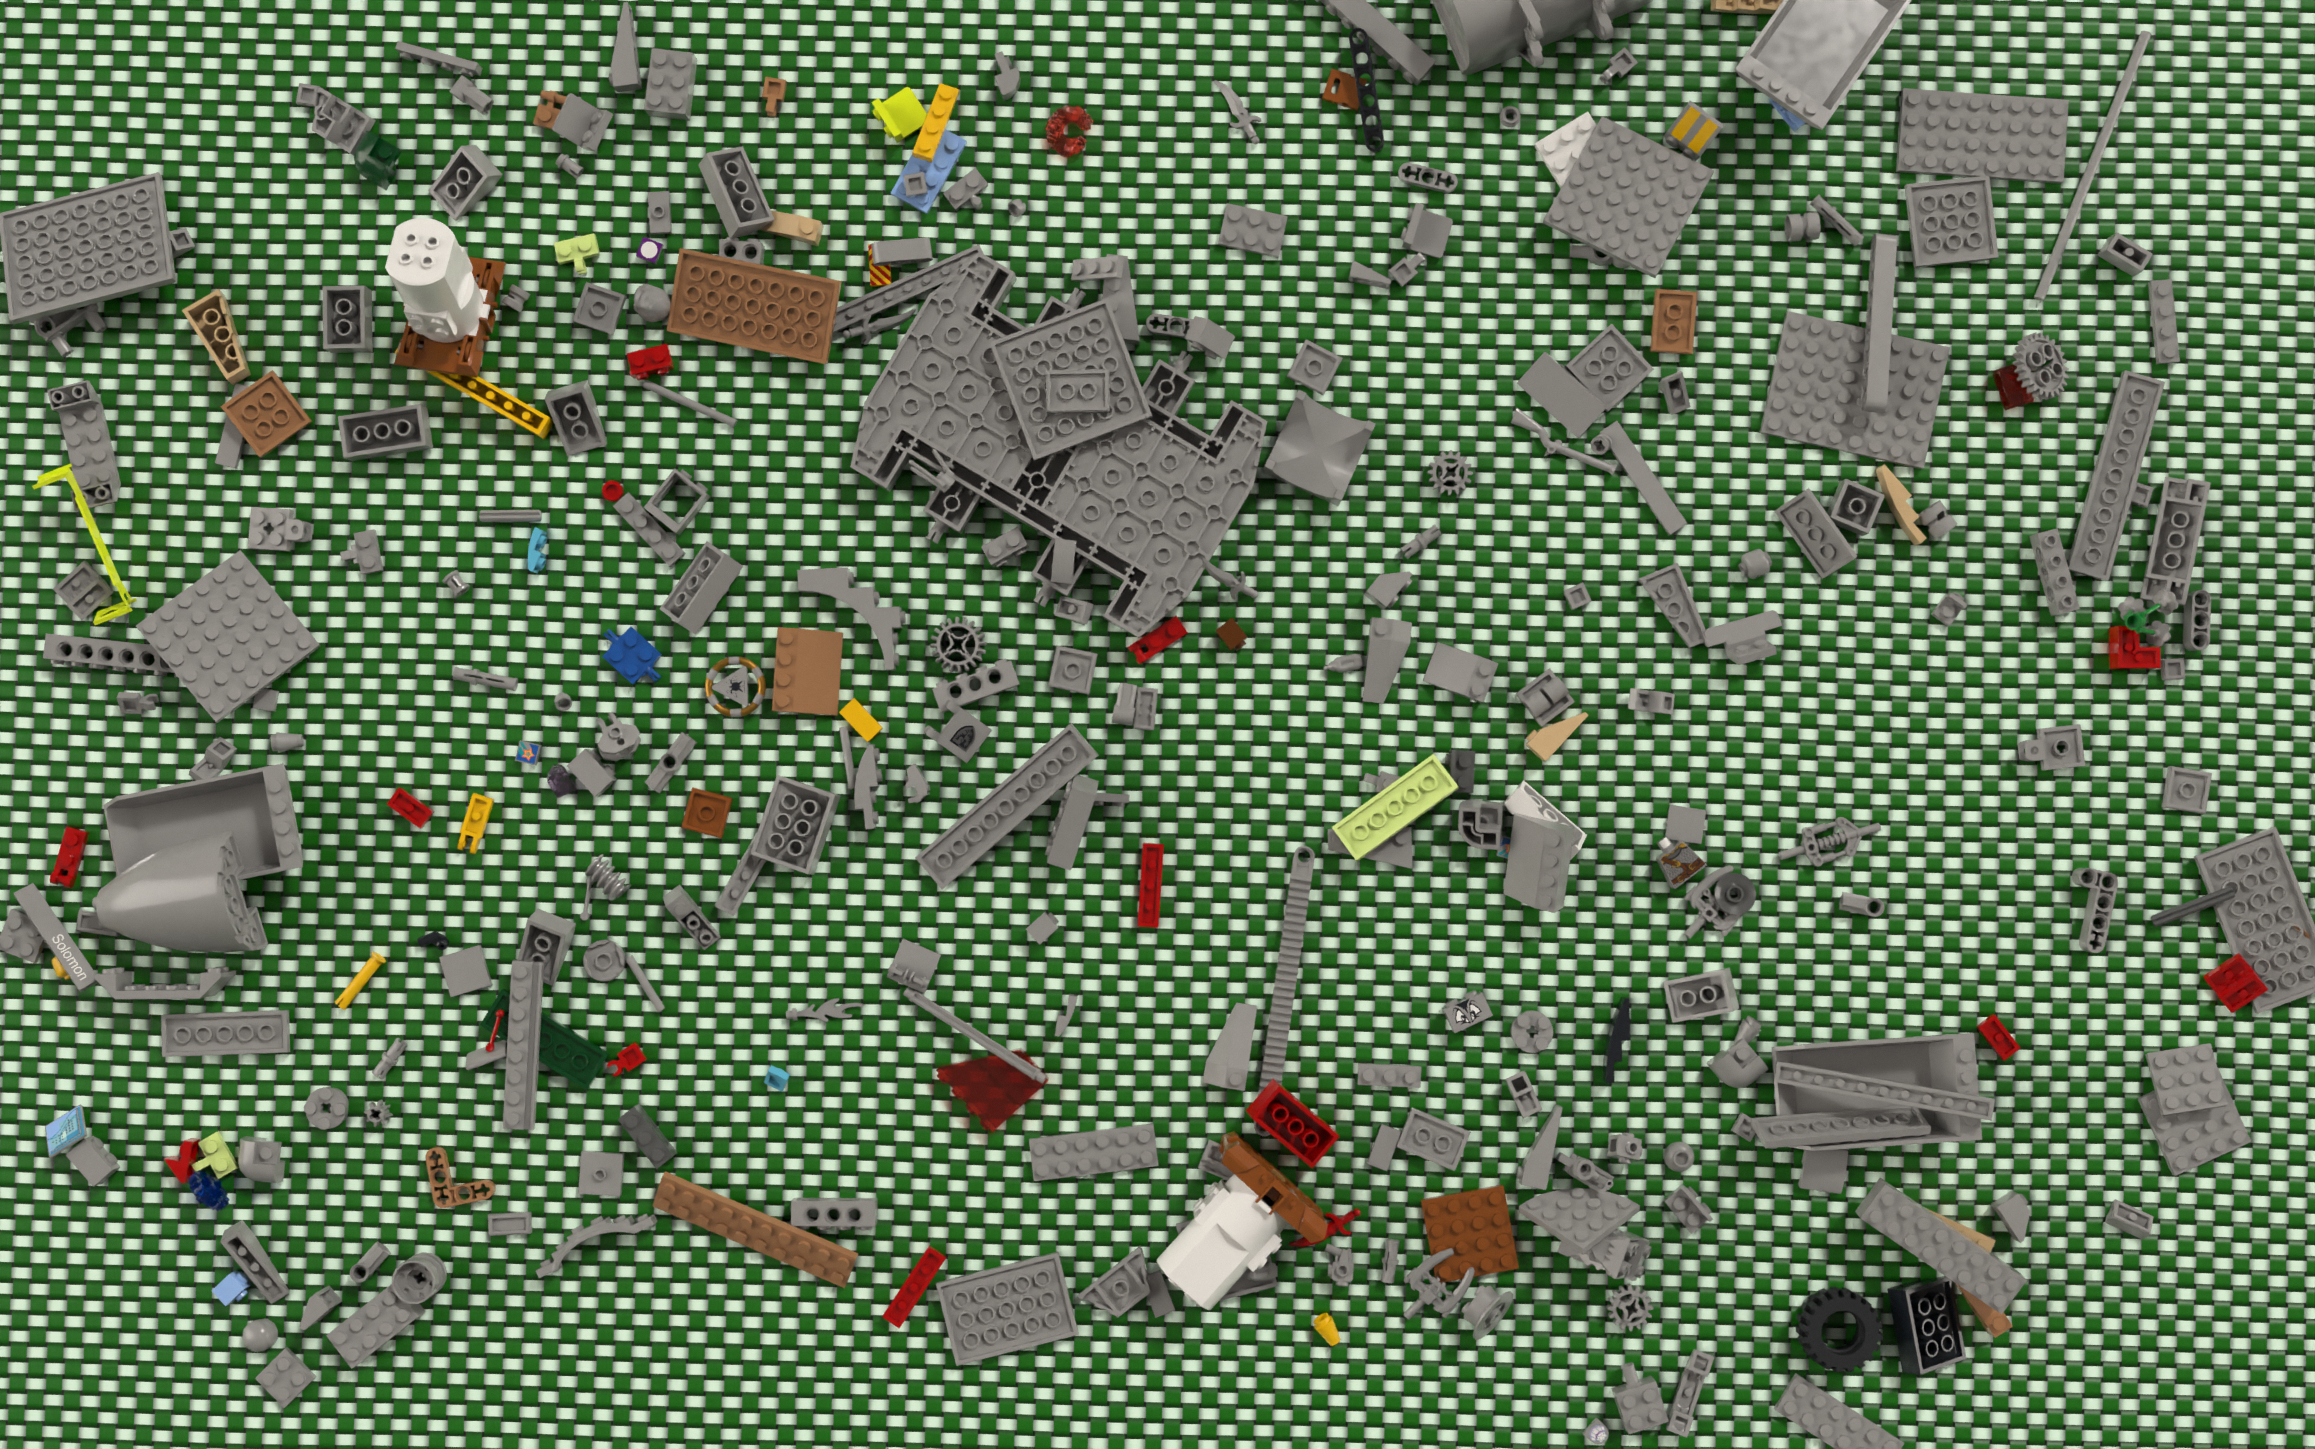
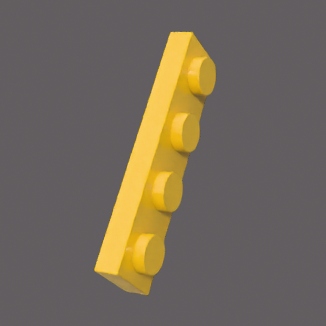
(935, 123)

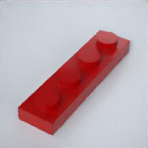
(1150, 885)
(914, 1286)

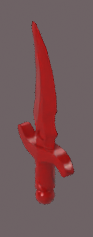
(1332, 1228)

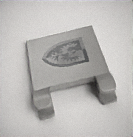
(961, 734)

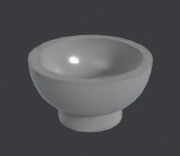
(1679, 1156)

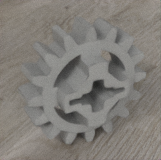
(1455, 479)
(1627, 1315)

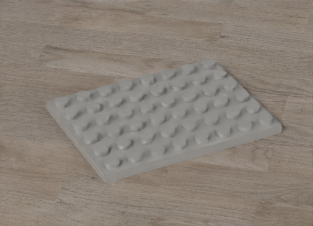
(86, 248)
(1819, 392)

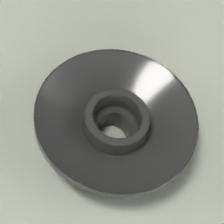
(1744, 892)

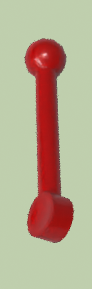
(490, 1046)

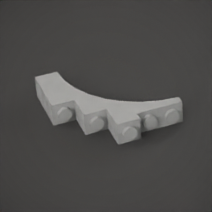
(883, 620)

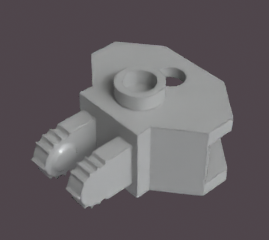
(617, 738)

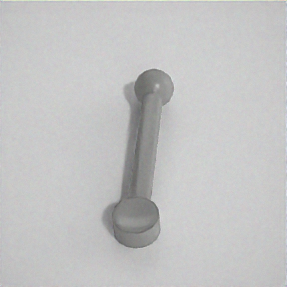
(585, 915)

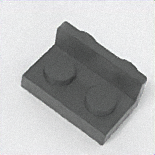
(1461, 769)

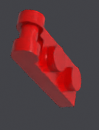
(1158, 639)
(69, 856)

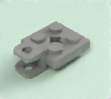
(285, 529)
(2045, 747)

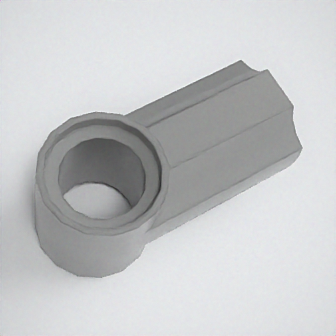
(468, 93)
(1124, 708)
(1859, 904)
(370, 1262)

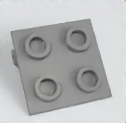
(913, 966)

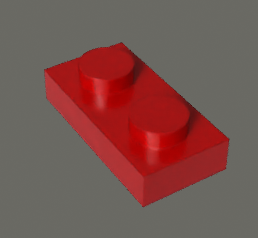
(410, 807)
(1998, 1037)

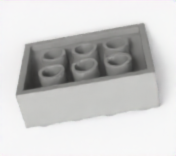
(795, 825)
(1538, 862)

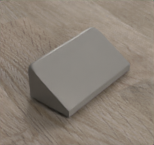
(482, 1056)
(2129, 1219)

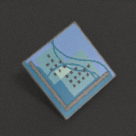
(65, 1131)

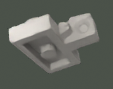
(365, 552)

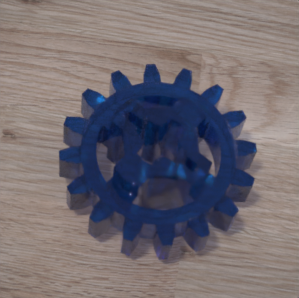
(208, 1190)

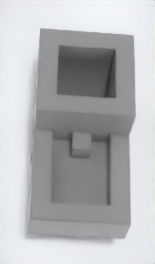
(1008, 80)
(1523, 1094)

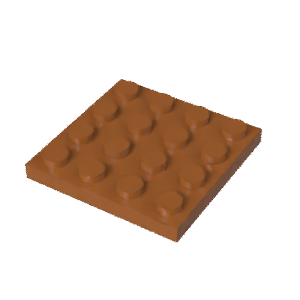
(1475, 1228)

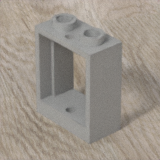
(652, 504)

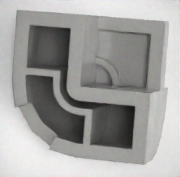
(1481, 823)
(1737, 1065)
(261, 1159)

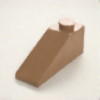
(1992, 1321)

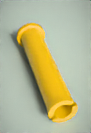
(360, 980)

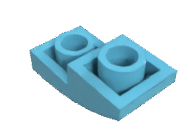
(536, 559)

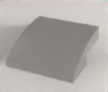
(83, 590)
(1824, 1170)

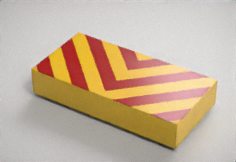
(878, 274)

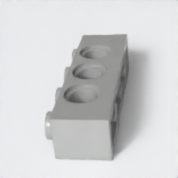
(2054, 572)
(1008, 680)
(866, 1206)

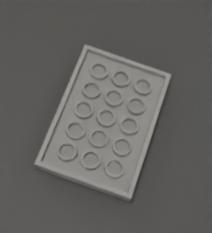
(1007, 1308)

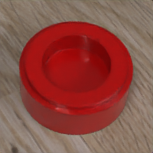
(612, 491)

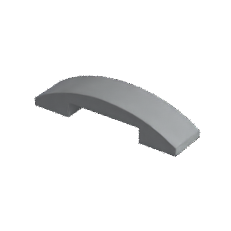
(1688, 1391)

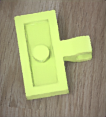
(577, 250)
(216, 1155)

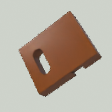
(1347, 91)

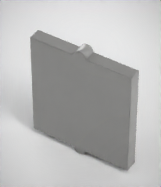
(1685, 824)

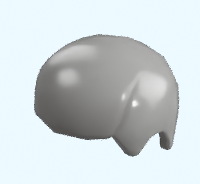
(260, 1335)

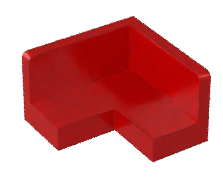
(2126, 653)

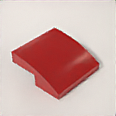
(2235, 982)

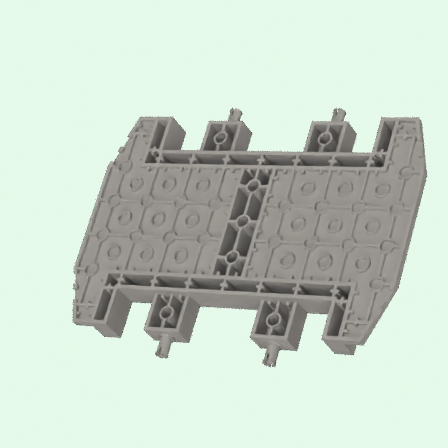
(1132, 500)

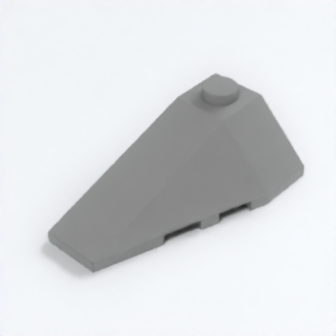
(1385, 653)
(1231, 1053)

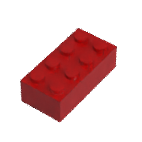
(1292, 1123)

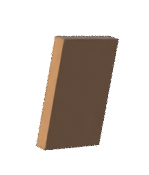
(1673, 322)

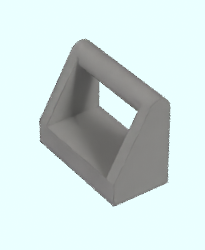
(319, 1306)

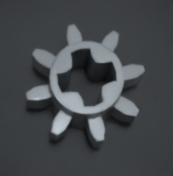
(371, 1113)

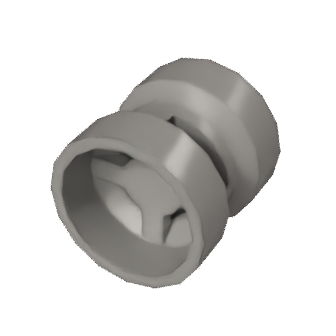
(516, 298)

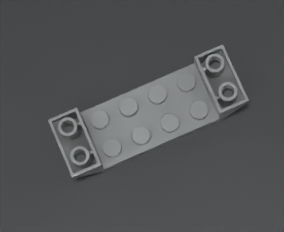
(87, 442)
(119, 985)

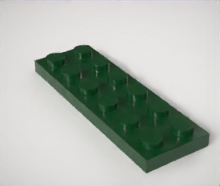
(559, 1046)

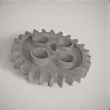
(2048, 379)

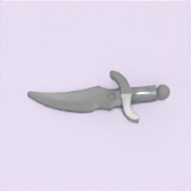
(1240, 112)
(877, 326)
(1229, 580)

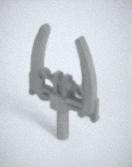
(1709, 911)
(1429, 1292)

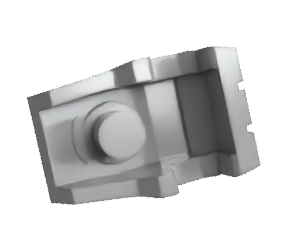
(917, 780)

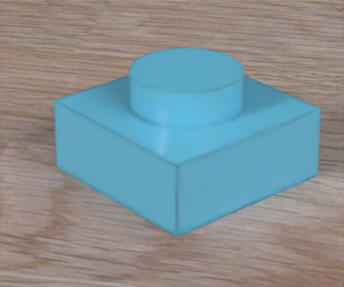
(777, 1078)

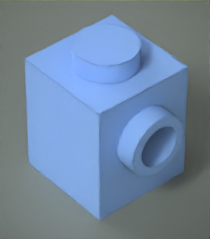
(232, 1288)

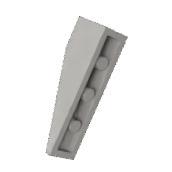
(625, 61)
(1538, 1160)
(254, 1261)

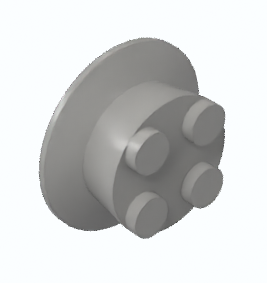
(1486, 1310)

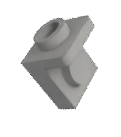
(1949, 608)

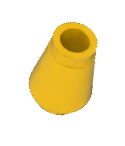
(1326, 1328)

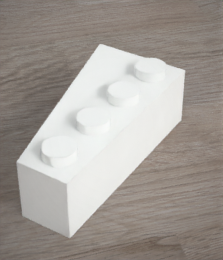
(1529, 802)

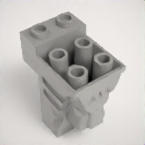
(1618, 1254)

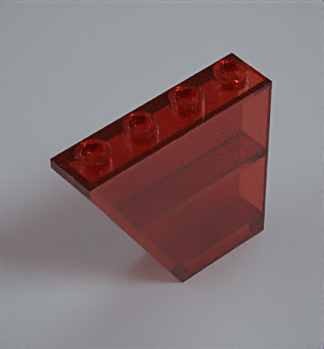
(990, 1086)

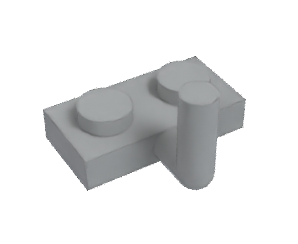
(966, 190)

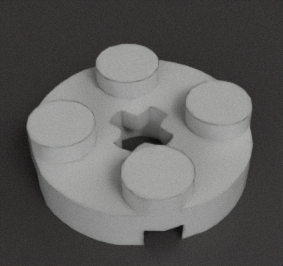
(1523, 1040)
(314, 1108)

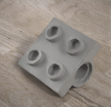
(1545, 697)

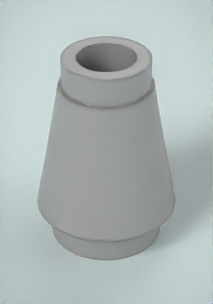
(286, 741)
(1748, 1029)

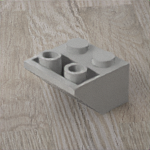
(1385, 588)

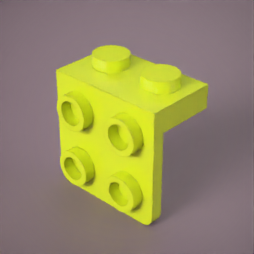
(900, 114)

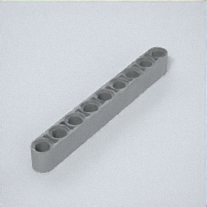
(1879, 323)

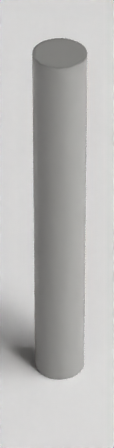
(847, 757)
(645, 983)

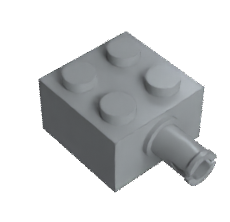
(1639, 1401)

